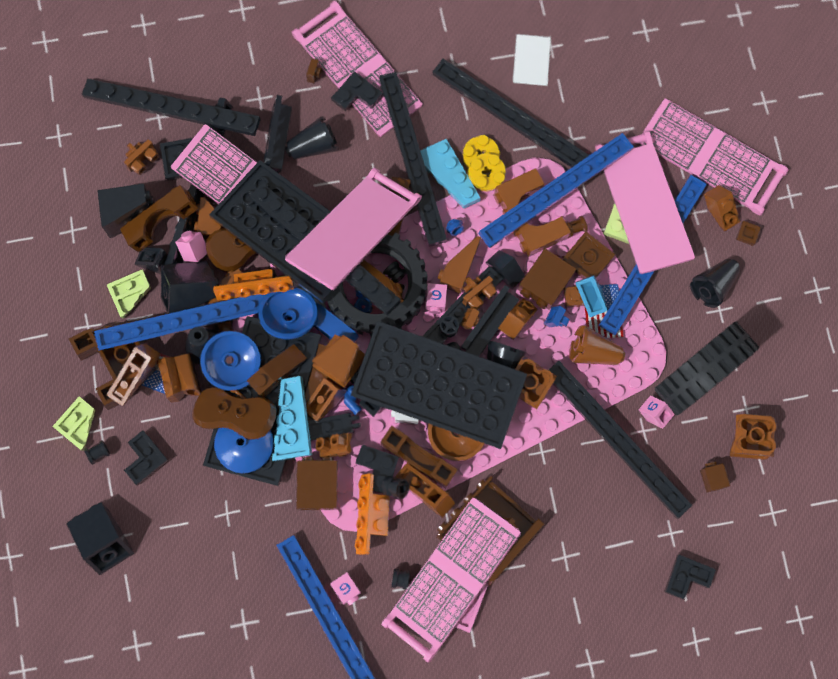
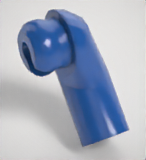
(350, 401)

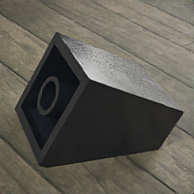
(121, 206)
(186, 285)
(99, 538)

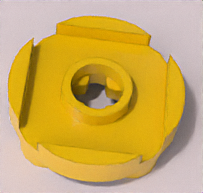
(477, 144)
(491, 162)

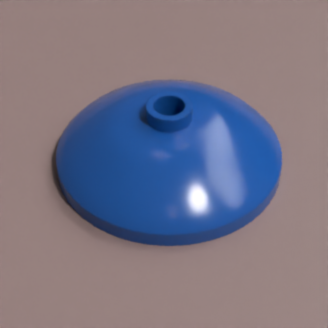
(293, 305)
(230, 375)
(243, 458)

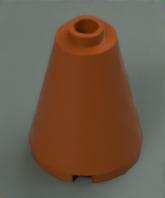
(594, 348)

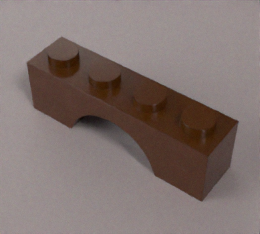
(140, 230)
(413, 454)

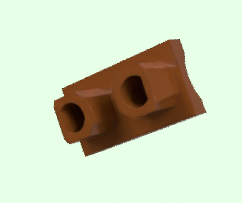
(138, 154)
(484, 287)
(334, 446)

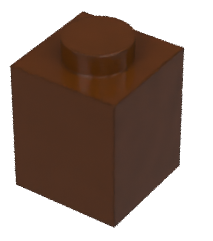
(714, 477)

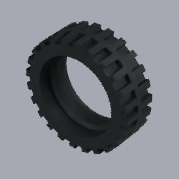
(405, 310)
(707, 368)

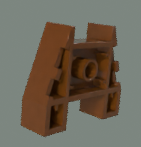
(114, 359)

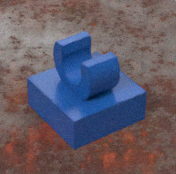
(556, 318)

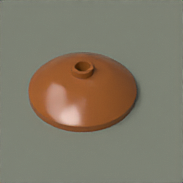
(452, 446)

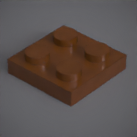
(588, 256)

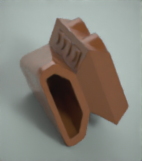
(339, 360)
(179, 377)
(536, 383)
(754, 437)

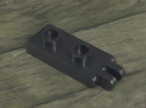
(332, 425)

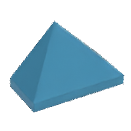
(592, 296)

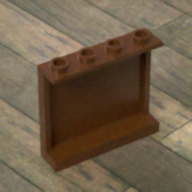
(503, 506)

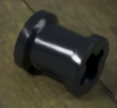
(97, 452)

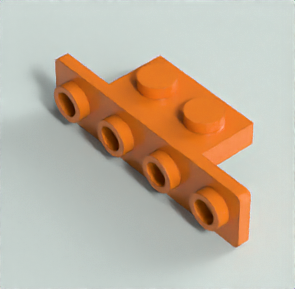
(253, 283)
(372, 514)

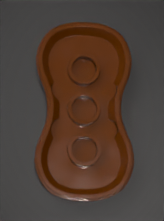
(227, 250)
(246, 416)

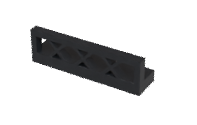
(277, 135)
(490, 322)

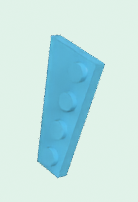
(448, 171)
(292, 428)

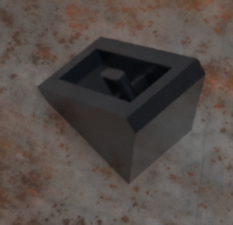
(151, 259)
(506, 267)

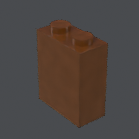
(546, 279)
(317, 484)

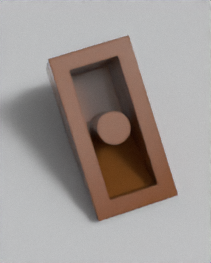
(324, 399)

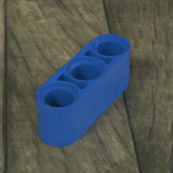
(330, 325)

